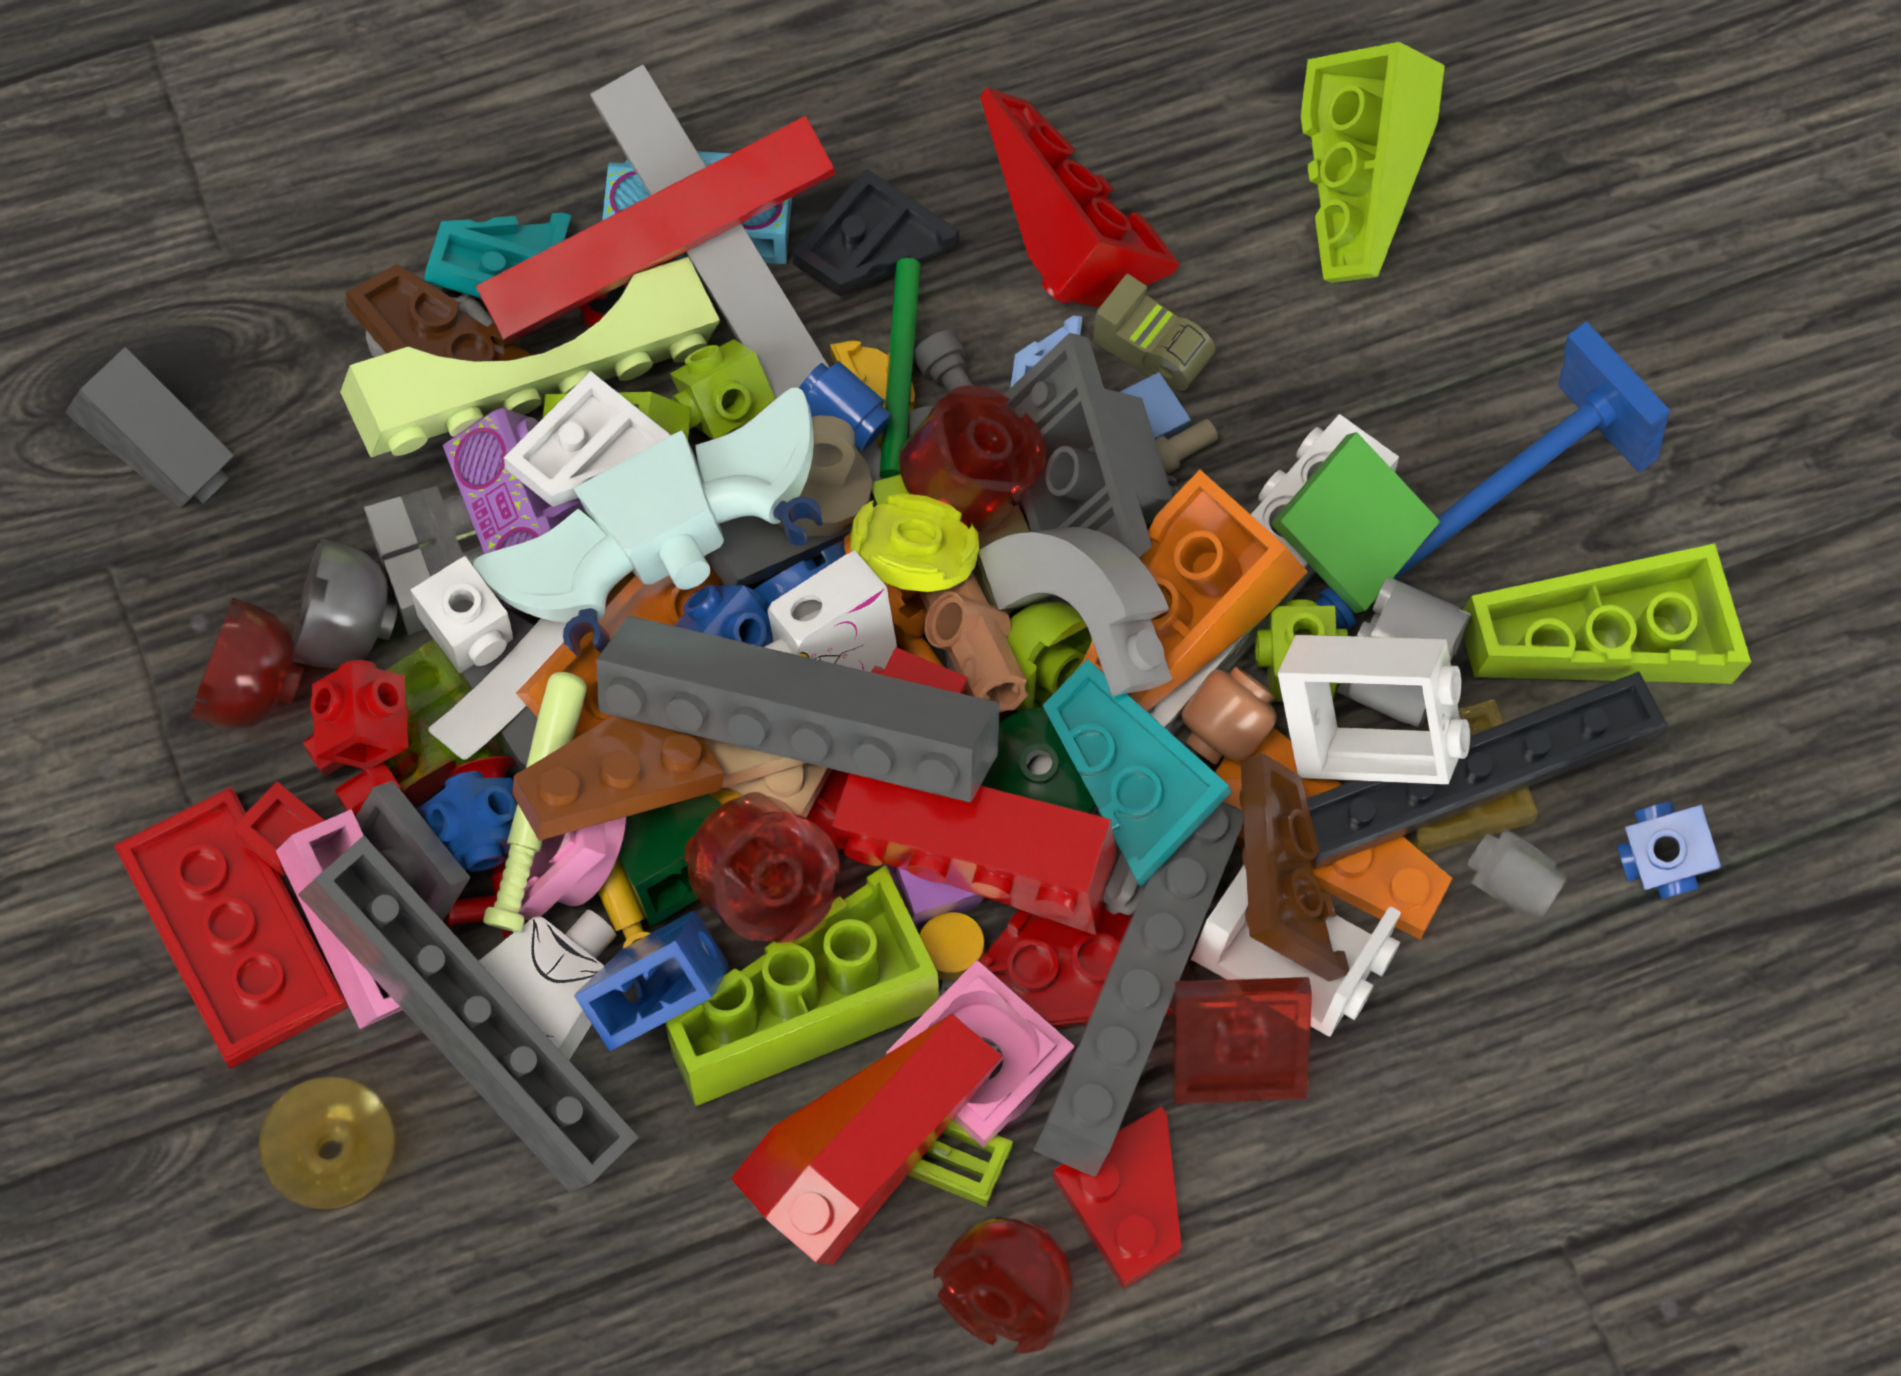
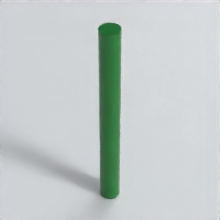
(900, 364)

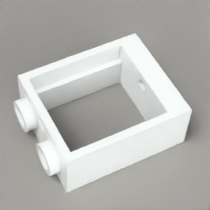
(1372, 754)

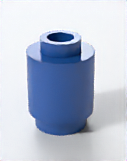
(845, 396)

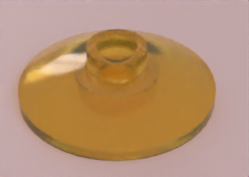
(319, 1113)

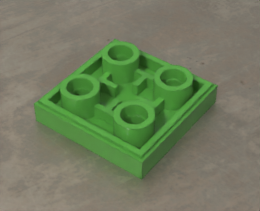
(1355, 522)

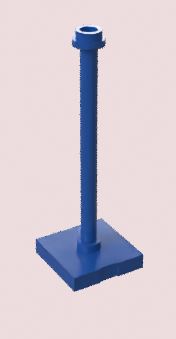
(1607, 398)

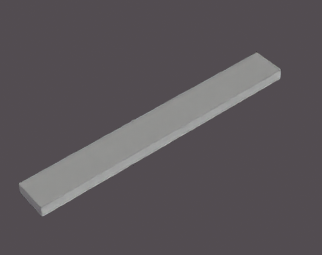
(727, 263)

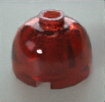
(247, 669)
(1007, 1282)

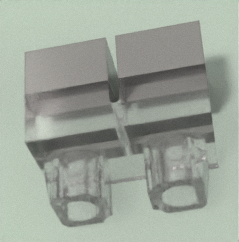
(417, 540)

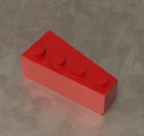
(994, 846)

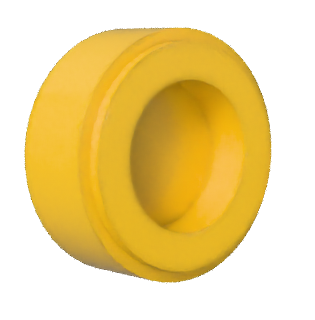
(953, 944)

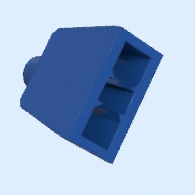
(671, 974)

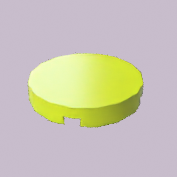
(915, 542)

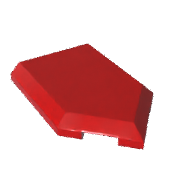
(1056, 965)

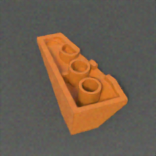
(1216, 577)

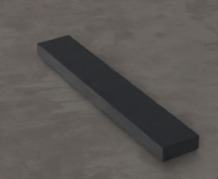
(1496, 765)

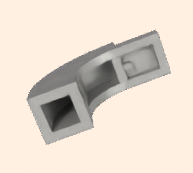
(1101, 582)

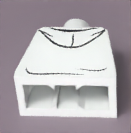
(546, 970)

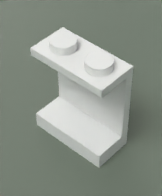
(1235, 955)

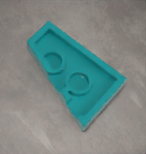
(1133, 770)

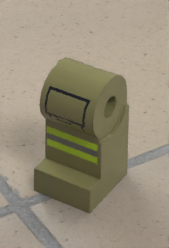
(1151, 335)

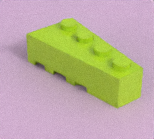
(1645, 615)

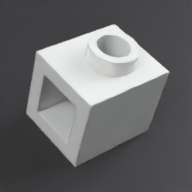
(463, 615)

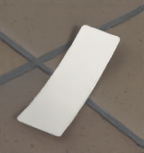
(495, 699)

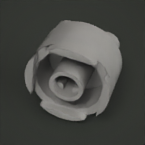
(1406, 614)

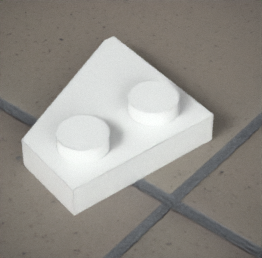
(581, 439)

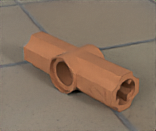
(976, 642)

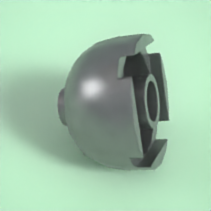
(342, 607)

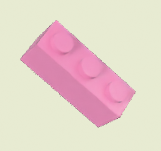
(305, 858)

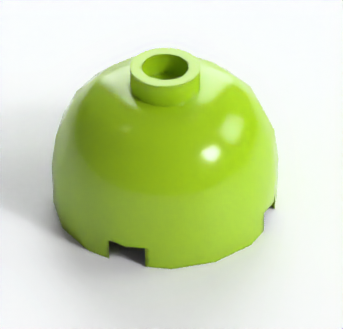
(1049, 647)

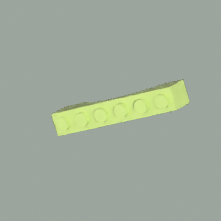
(418, 395)

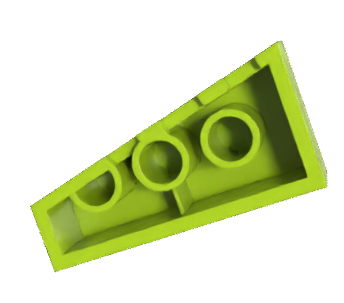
(808, 995)

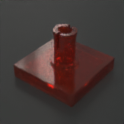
(1241, 1040)

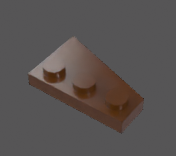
(411, 313)
(1283, 896)

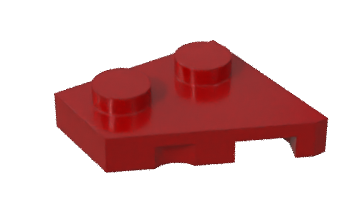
(1130, 1201)

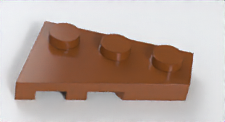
(614, 774)

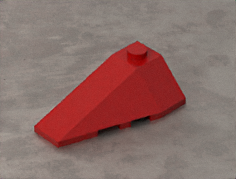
(1064, 211)
(851, 1148)

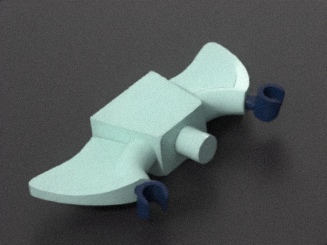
(660, 519)

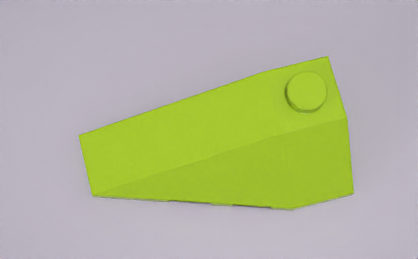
(1368, 134)

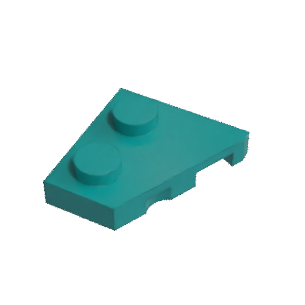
(476, 251)

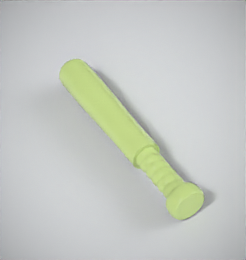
(554, 729)

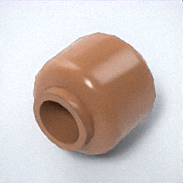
(1229, 715)

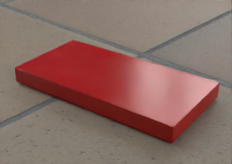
(230, 929)

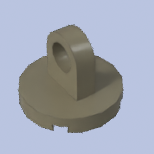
(837, 477)

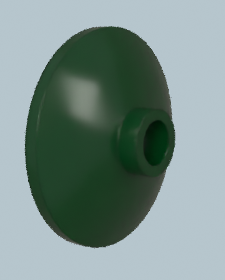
(1019, 740)

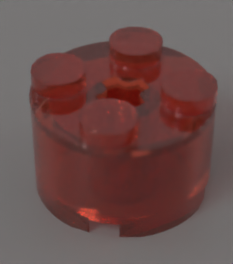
(974, 456)
(754, 835)

